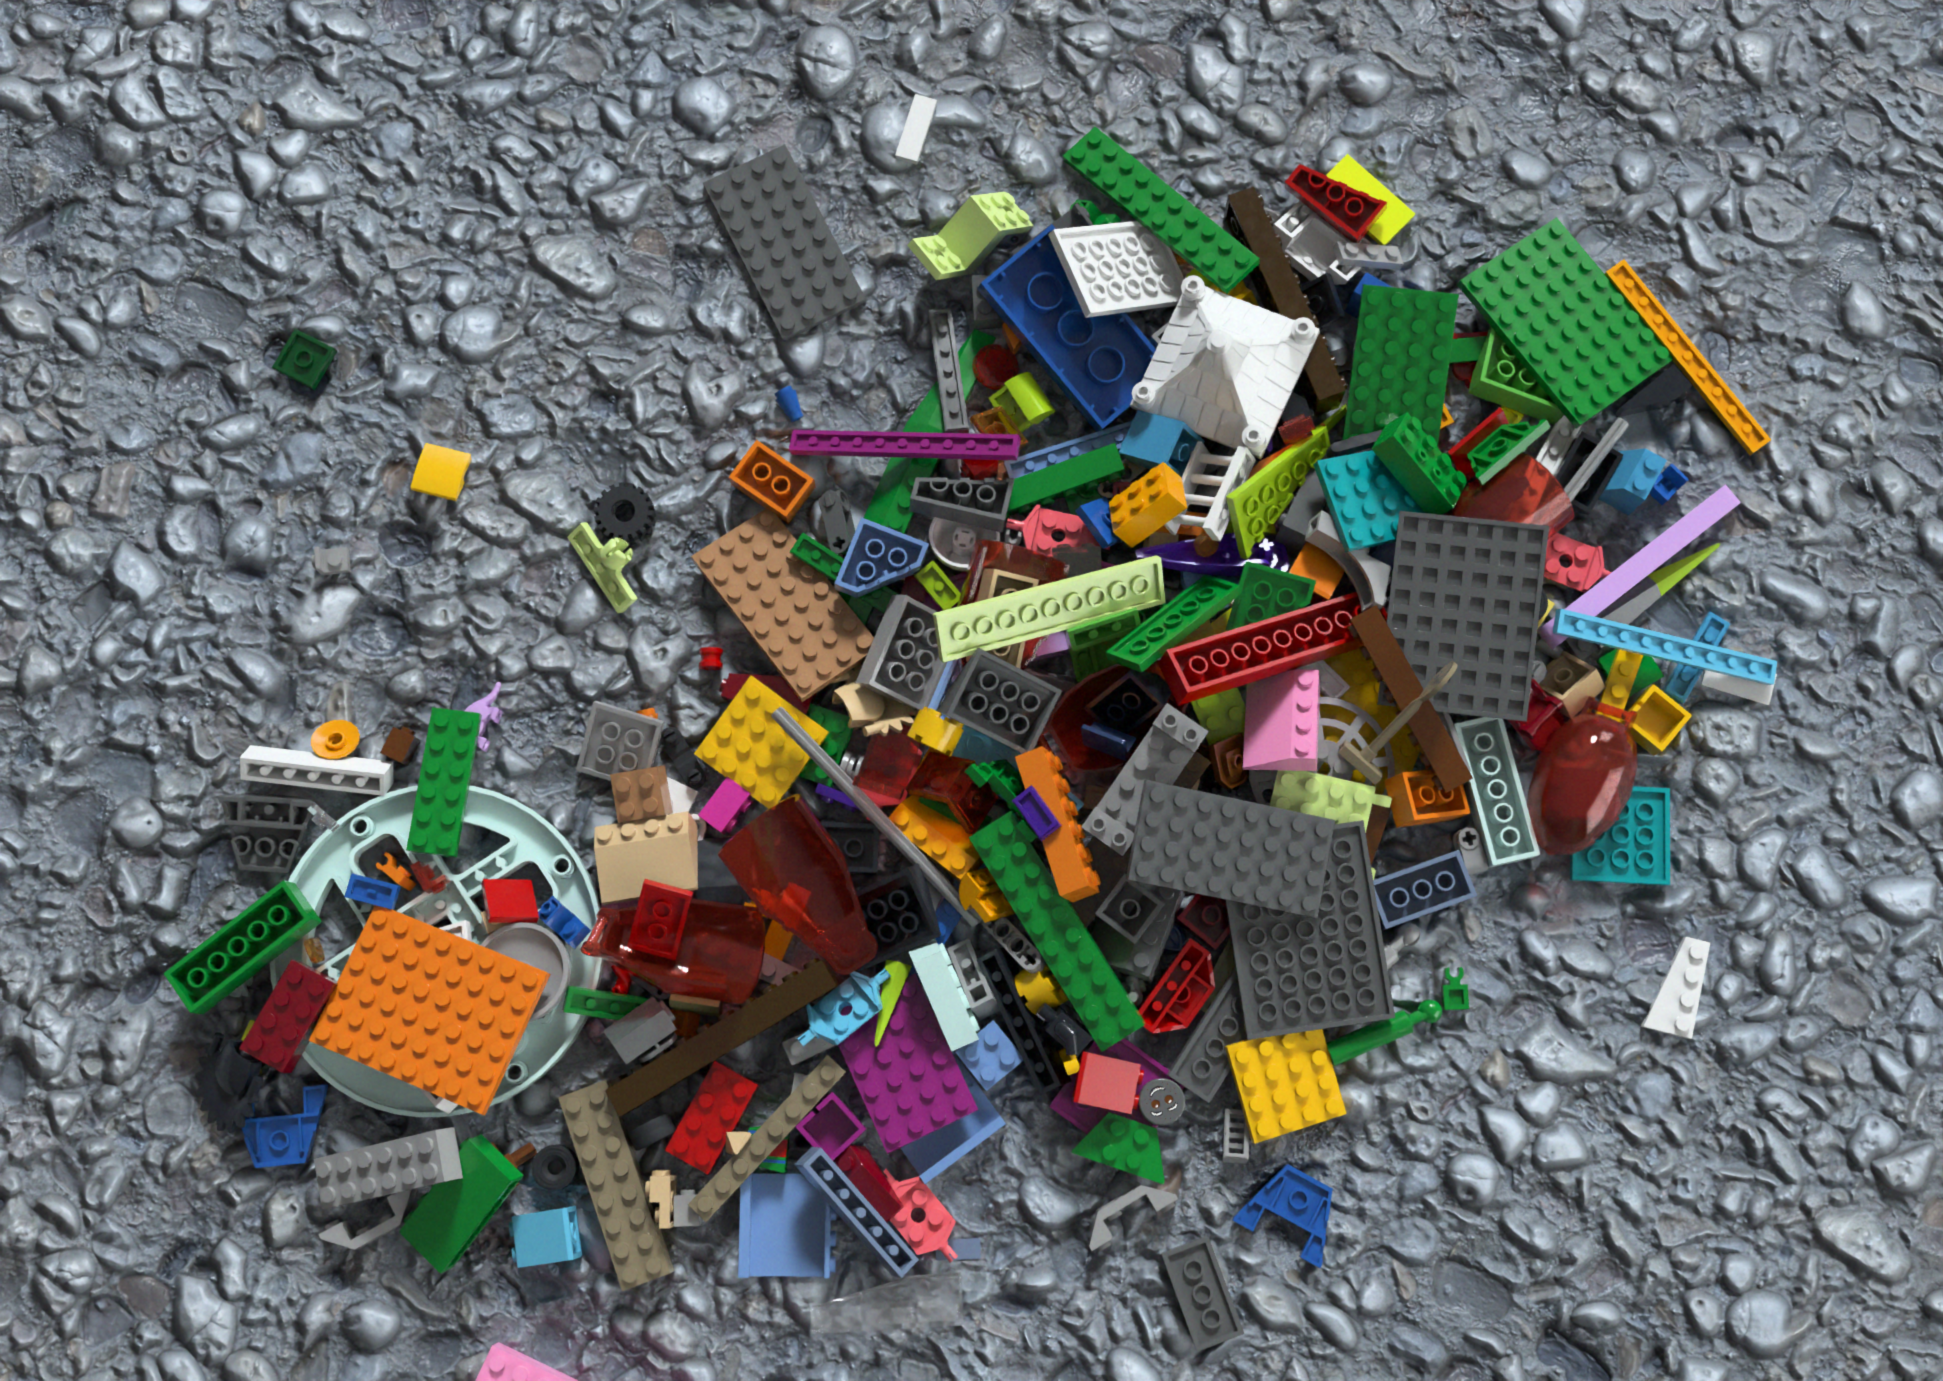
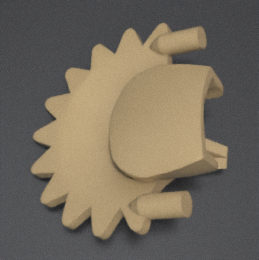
(869, 708)

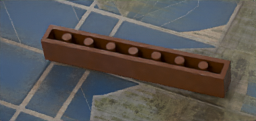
(1403, 688)

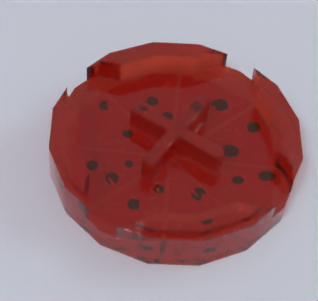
(994, 366)

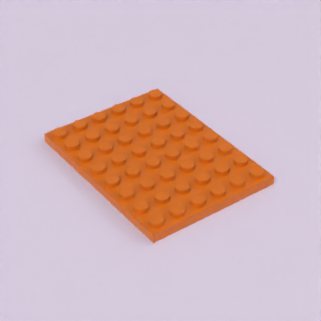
(430, 1008)

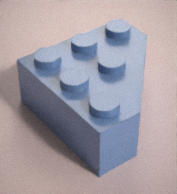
(878, 559)

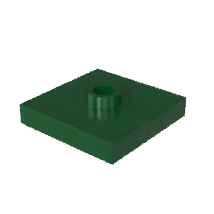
(304, 359)

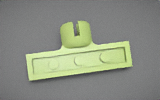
(605, 565)

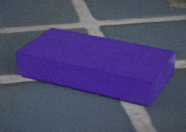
(1036, 813)

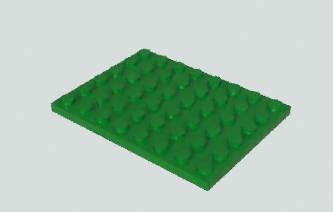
(1565, 322)

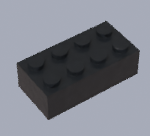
(859, 844)

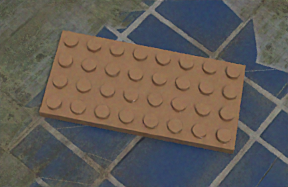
(784, 604)

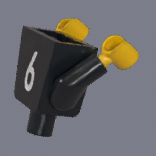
(1067, 1032)

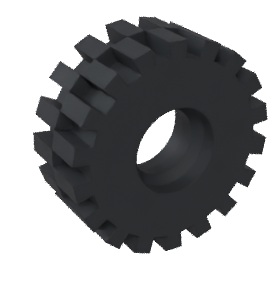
(625, 495)

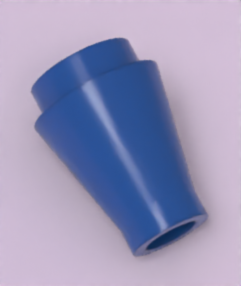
(789, 403)

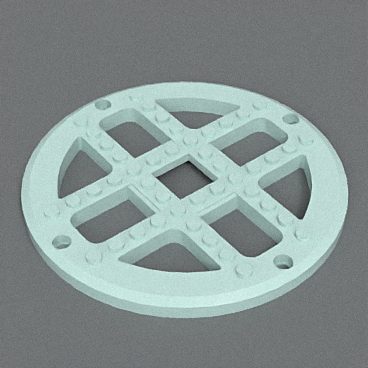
(531, 841)

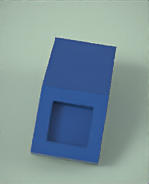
(563, 922)

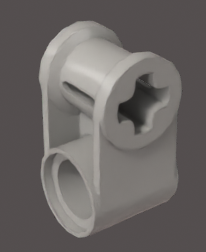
(1471, 851)

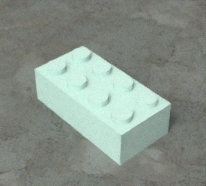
(942, 991)

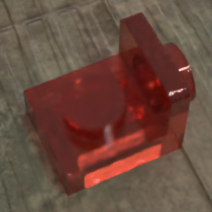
(425, 874)

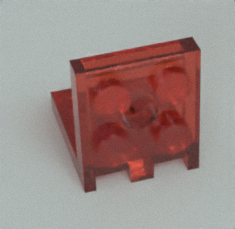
(883, 776)
(953, 788)

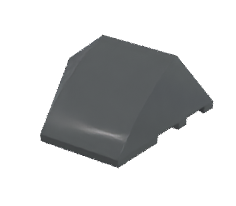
(265, 829)

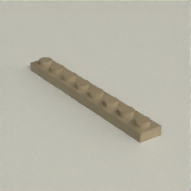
(767, 1138)

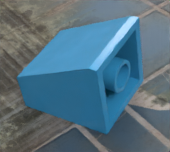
(1159, 440)
(1632, 479)

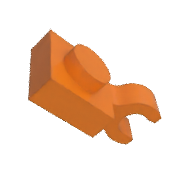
(399, 875)

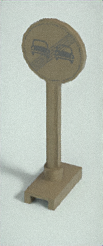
(1362, 759)

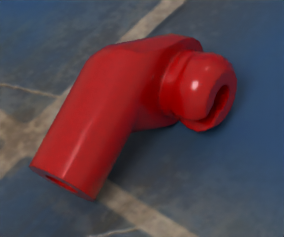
(623, 981)

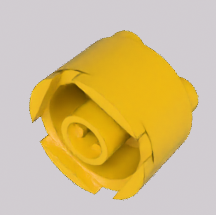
(935, 732)
(1040, 989)

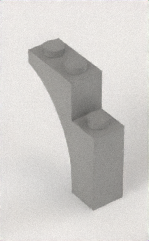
(1366, 573)

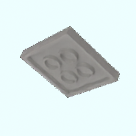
(618, 741)

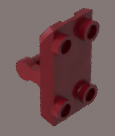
(1542, 718)

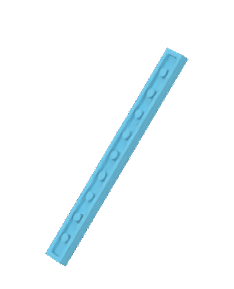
(1664, 646)

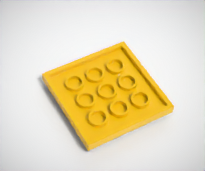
(754, 747)
(1284, 1083)

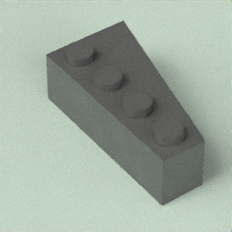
(964, 500)
(1302, 509)

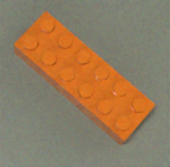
(1065, 846)

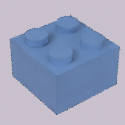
(990, 1056)

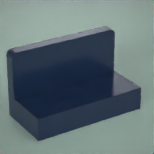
(1108, 740)

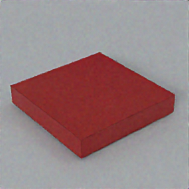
(509, 901)

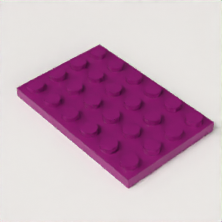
(911, 1075)

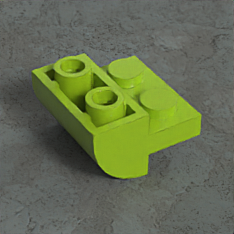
(1023, 401)

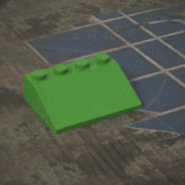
(1507, 382)

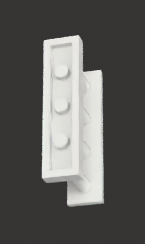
(1218, 518)

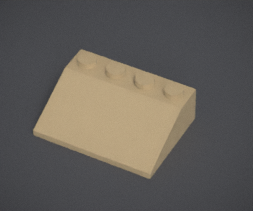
(644, 849)

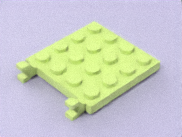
(1326, 797)

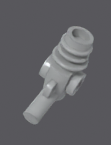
(1135, 989)

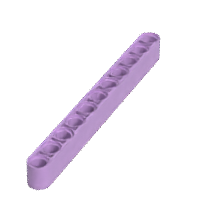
(1647, 559)

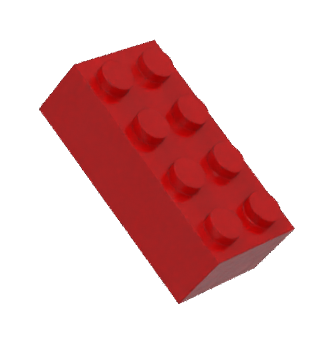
(712, 1113)

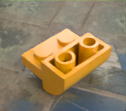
(983, 894)

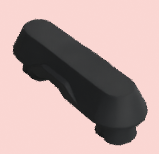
(1353, 445)
(683, 757)

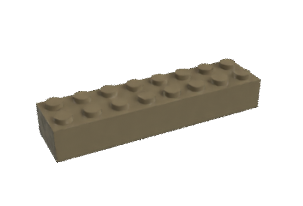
(616, 1186)

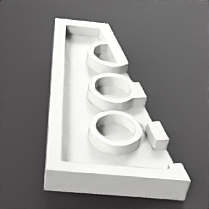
(1678, 998)

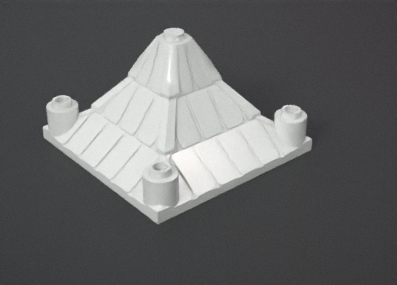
(1225, 367)

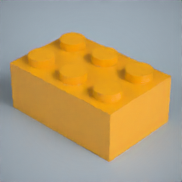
(1147, 504)

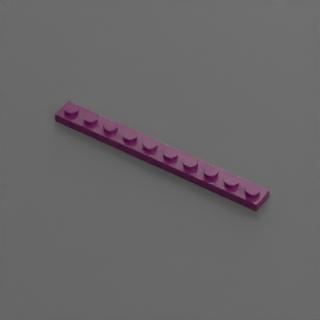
(905, 444)

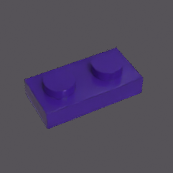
(829, 795)

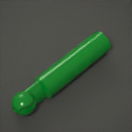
(1381, 1032)

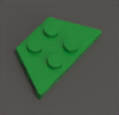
(1502, 447)
(1124, 1146)

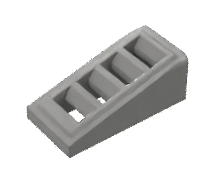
(1235, 1157)

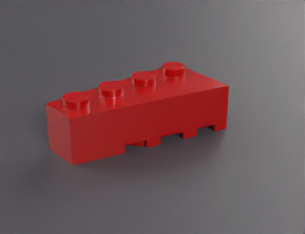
(1339, 205)

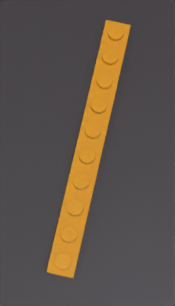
(1689, 359)

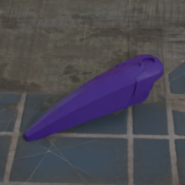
(1223, 562)

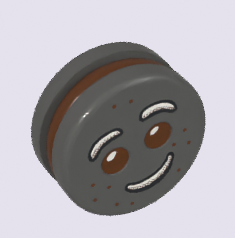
(1161, 1101)

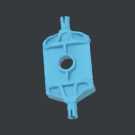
(826, 1016)

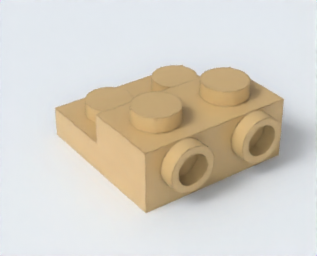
(662, 1189)

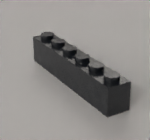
(1025, 1027)

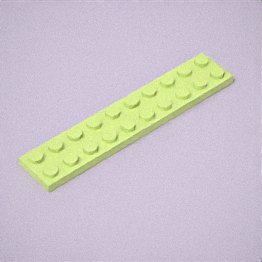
(1048, 608)

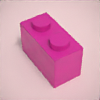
(726, 806)

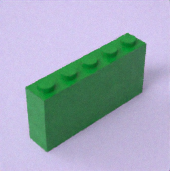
(460, 1208)

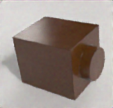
(401, 745)

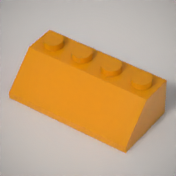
(937, 837)

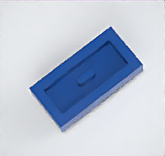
(372, 891)

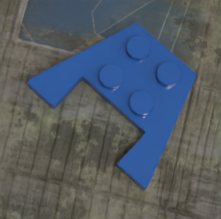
(286, 1137)
(1298, 1200)

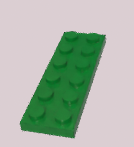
(1173, 623)
(444, 782)

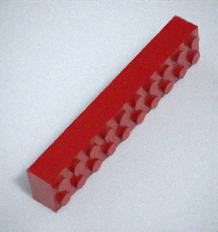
(1261, 649)

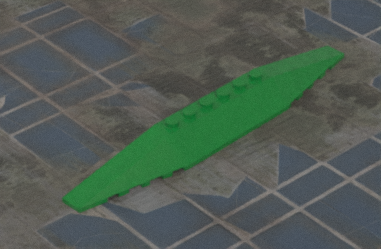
(892, 497)

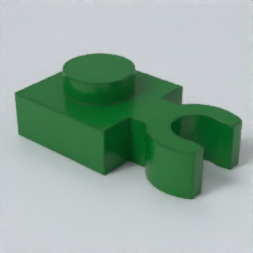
(1454, 994)

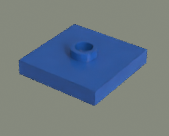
(1098, 521)

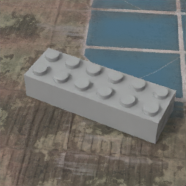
(388, 1168)

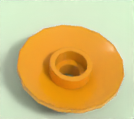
(335, 739)

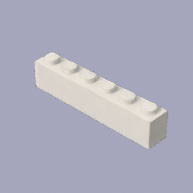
(312, 771)

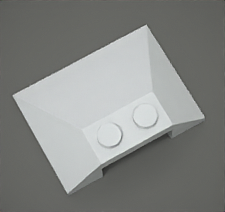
(1311, 243)

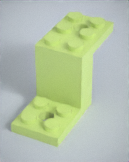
(970, 235)

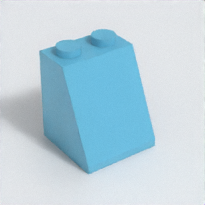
(545, 1237)

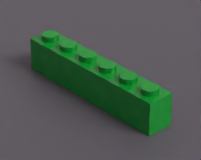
(1065, 479)

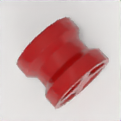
(711, 658)

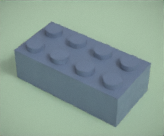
(1422, 889)

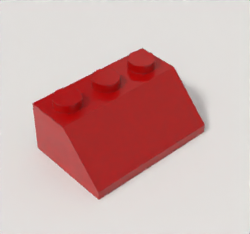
(1459, 452)

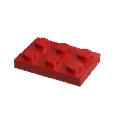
(659, 919)

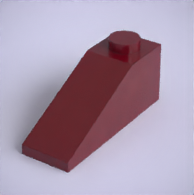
(869, 1180)

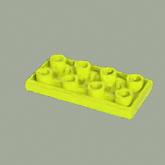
(1397, 213)

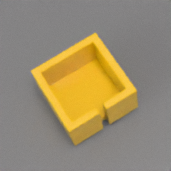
(1656, 720)

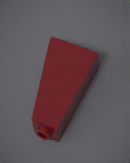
(734, 682)

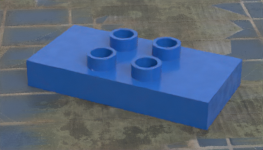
(1088, 358)

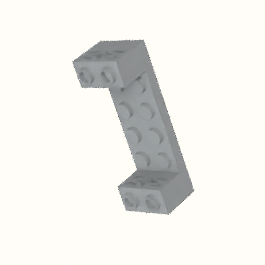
(1157, 759)

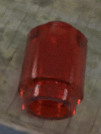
(1296, 429)

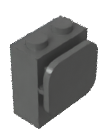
(643, 1031)

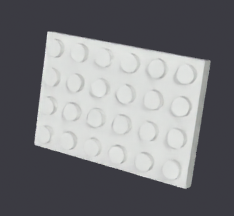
(1118, 268)

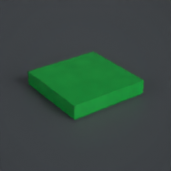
(1646, 675)

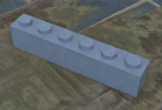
(856, 1212)

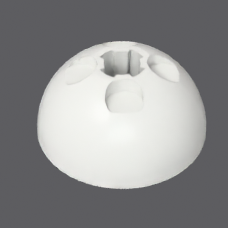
(947, 536)

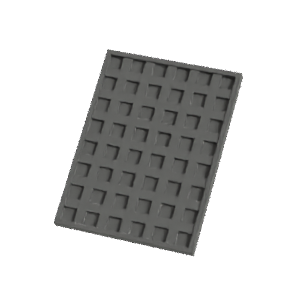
(1469, 598)

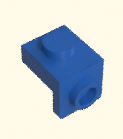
(1668, 484)

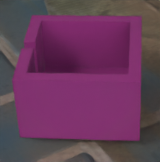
(832, 1127)

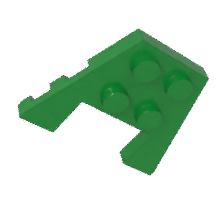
(1005, 782)

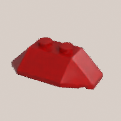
(1179, 990)

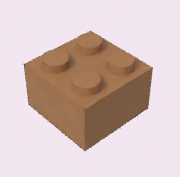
(641, 794)

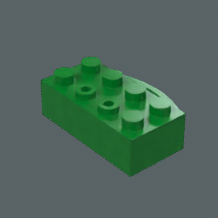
(1419, 465)

